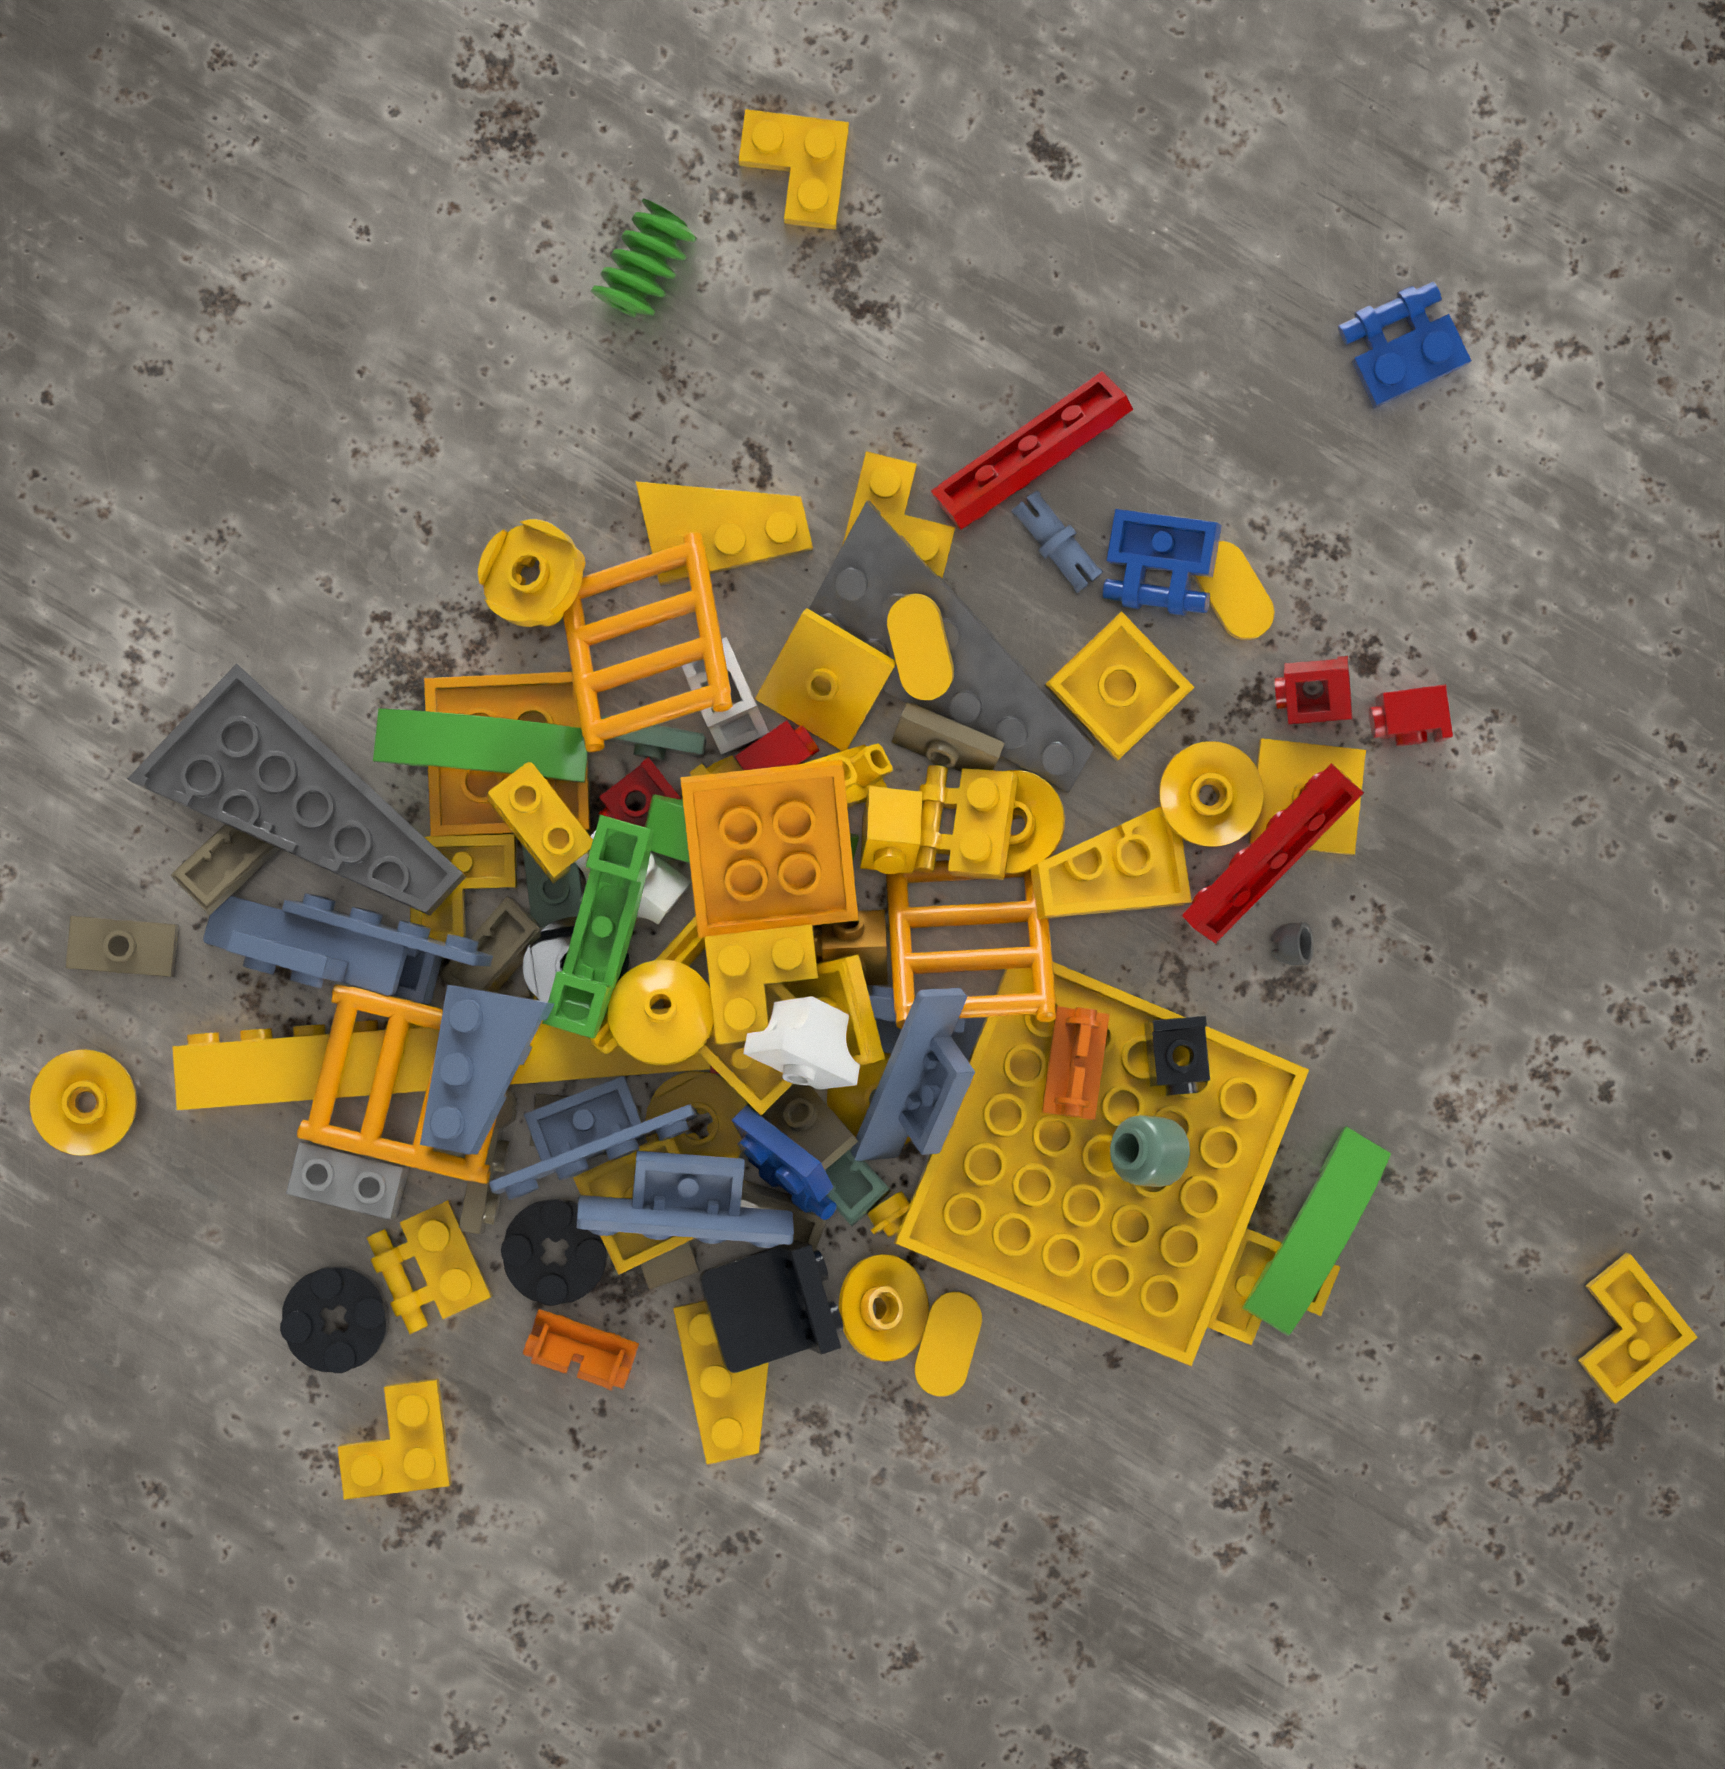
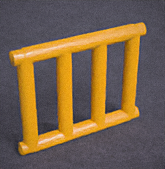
(706, 647)
(906, 963)
(369, 1140)

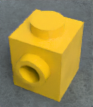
(891, 830)

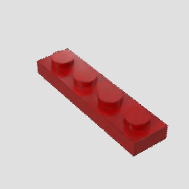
(1032, 450)
(1272, 853)

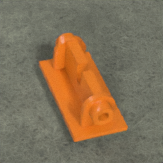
(1075, 1062)
(603, 1355)

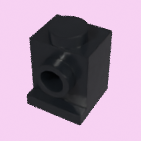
(1162, 1039)

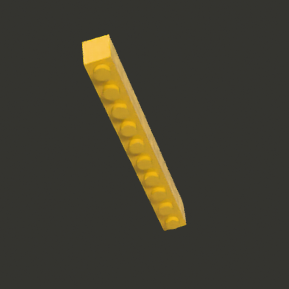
(288, 1068)

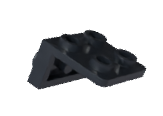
(771, 1306)

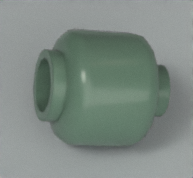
(1149, 1151)

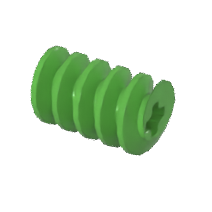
(644, 261)

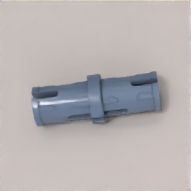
(1057, 541)

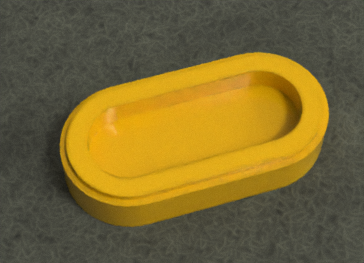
(1237, 594)
(920, 646)
(948, 1343)

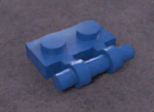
(1411, 359)
(1162, 544)
(785, 1163)

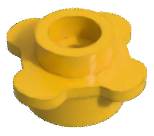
(889, 1214)

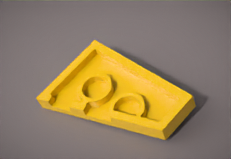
(734, 525)
(1116, 871)
(725, 1402)

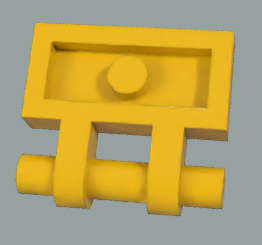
(981, 821)
(444, 1259)

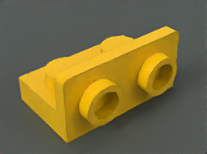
(540, 821)

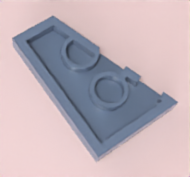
(475, 1059)

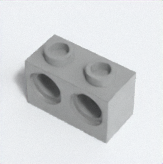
(348, 1180)

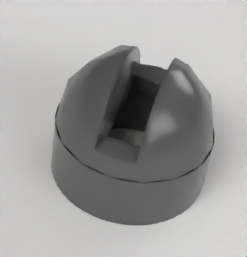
(1294, 944)

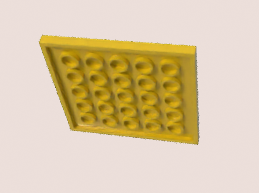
(1036, 1192)

